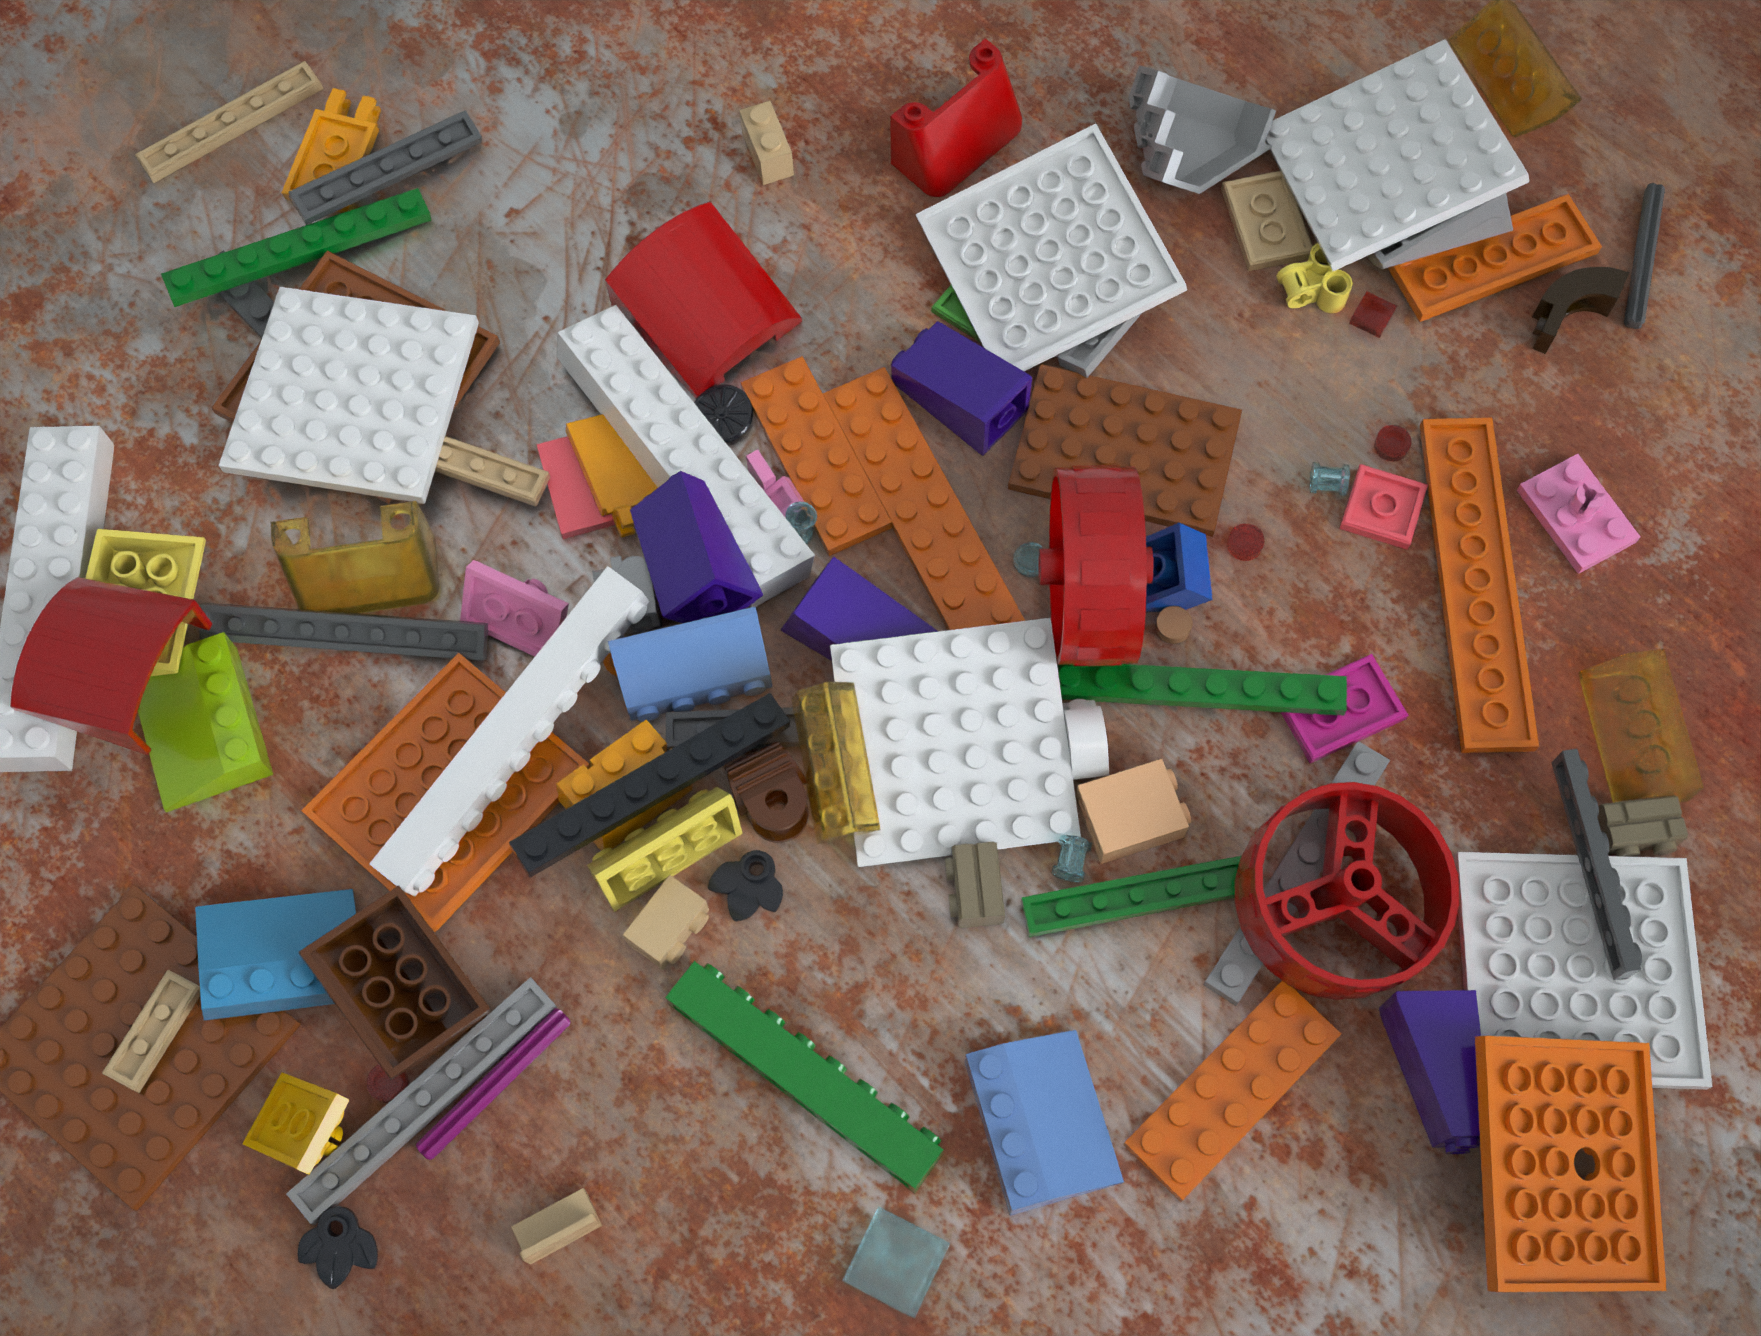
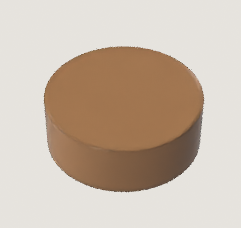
(1174, 624)

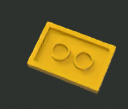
(297, 1123)

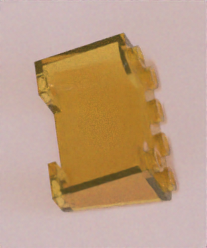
(361, 575)

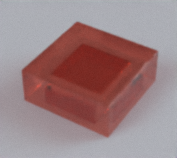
(1373, 314)

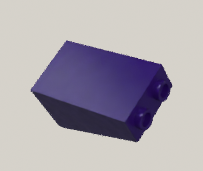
(963, 385)
(692, 552)
(847, 610)
(1437, 1055)

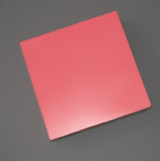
(1383, 506)

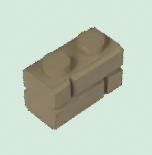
(1643, 825)
(976, 885)

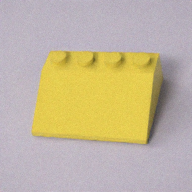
(153, 564)
(666, 847)

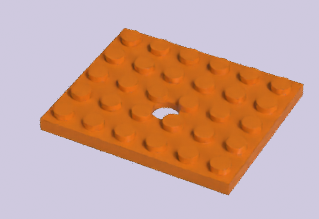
(406, 758)
(1540, 1218)

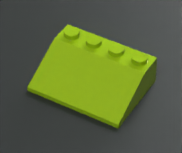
(203, 725)

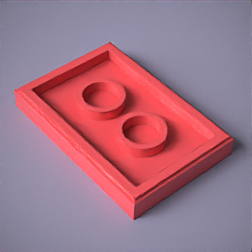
(569, 490)

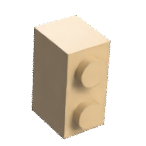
(766, 142)
(667, 923)

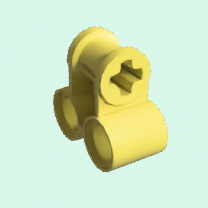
(1312, 283)

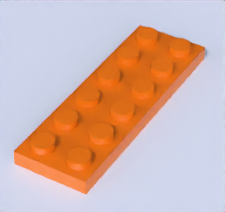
(1540, 243)
(816, 455)
(1231, 1090)

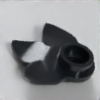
(746, 890)
(338, 1252)

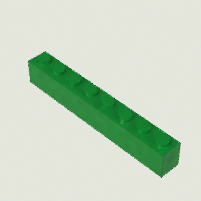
(805, 1076)

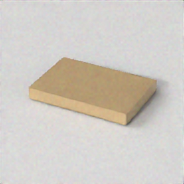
(1266, 220)

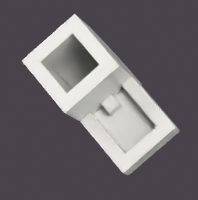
(1086, 739)

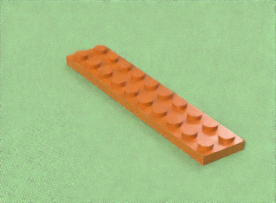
(921, 504)
(1478, 587)

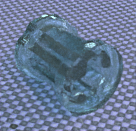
(1329, 478)
(802, 518)
(1071, 858)

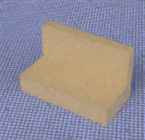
(556, 1226)

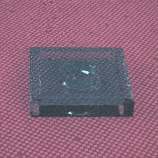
(896, 1262)

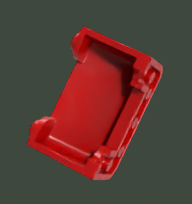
(957, 138)

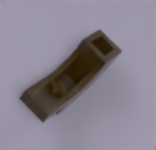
(1577, 291)

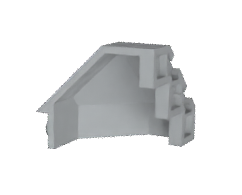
(1193, 132)

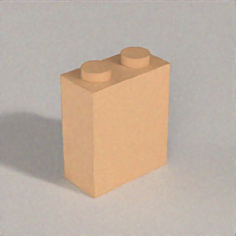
(1132, 811)

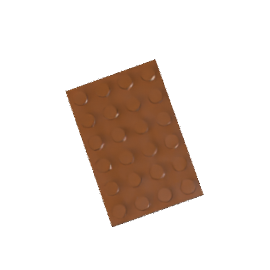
(1171, 440)

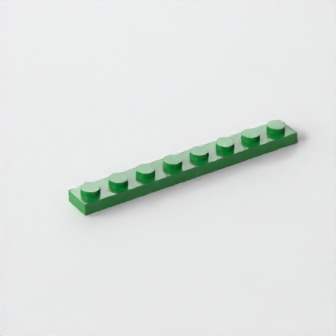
(295, 247)
(1205, 688)

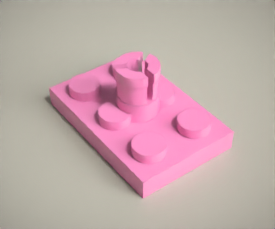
(1578, 513)
(515, 610)

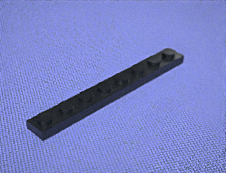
(649, 785)

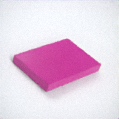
(1370, 709)

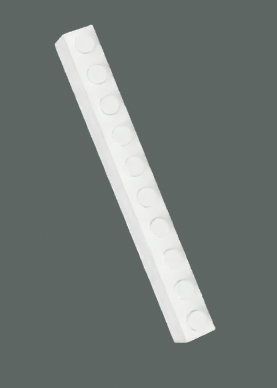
(510, 733)

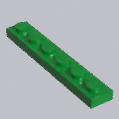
(1130, 897)

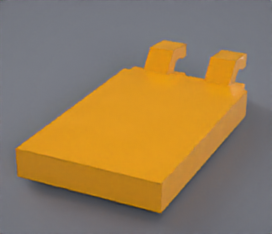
(334, 140)
(610, 470)

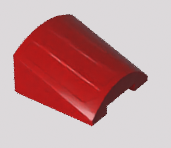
(699, 297)
(95, 656)

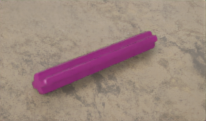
(492, 1084)

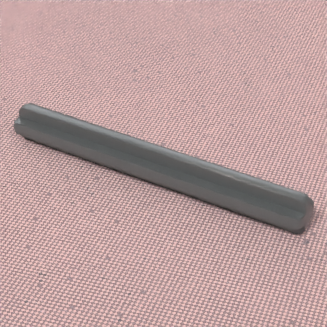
(1644, 256)

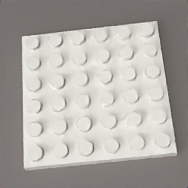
(1393, 155)
(1051, 251)
(350, 395)
(962, 739)
(1544, 968)

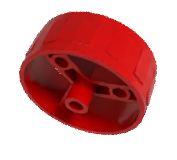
(1096, 565)
(1341, 891)

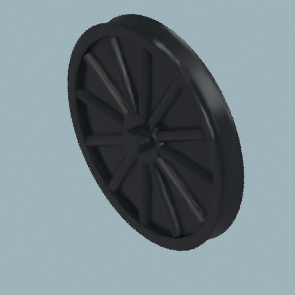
(726, 410)

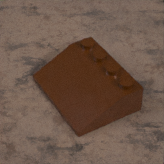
(395, 983)

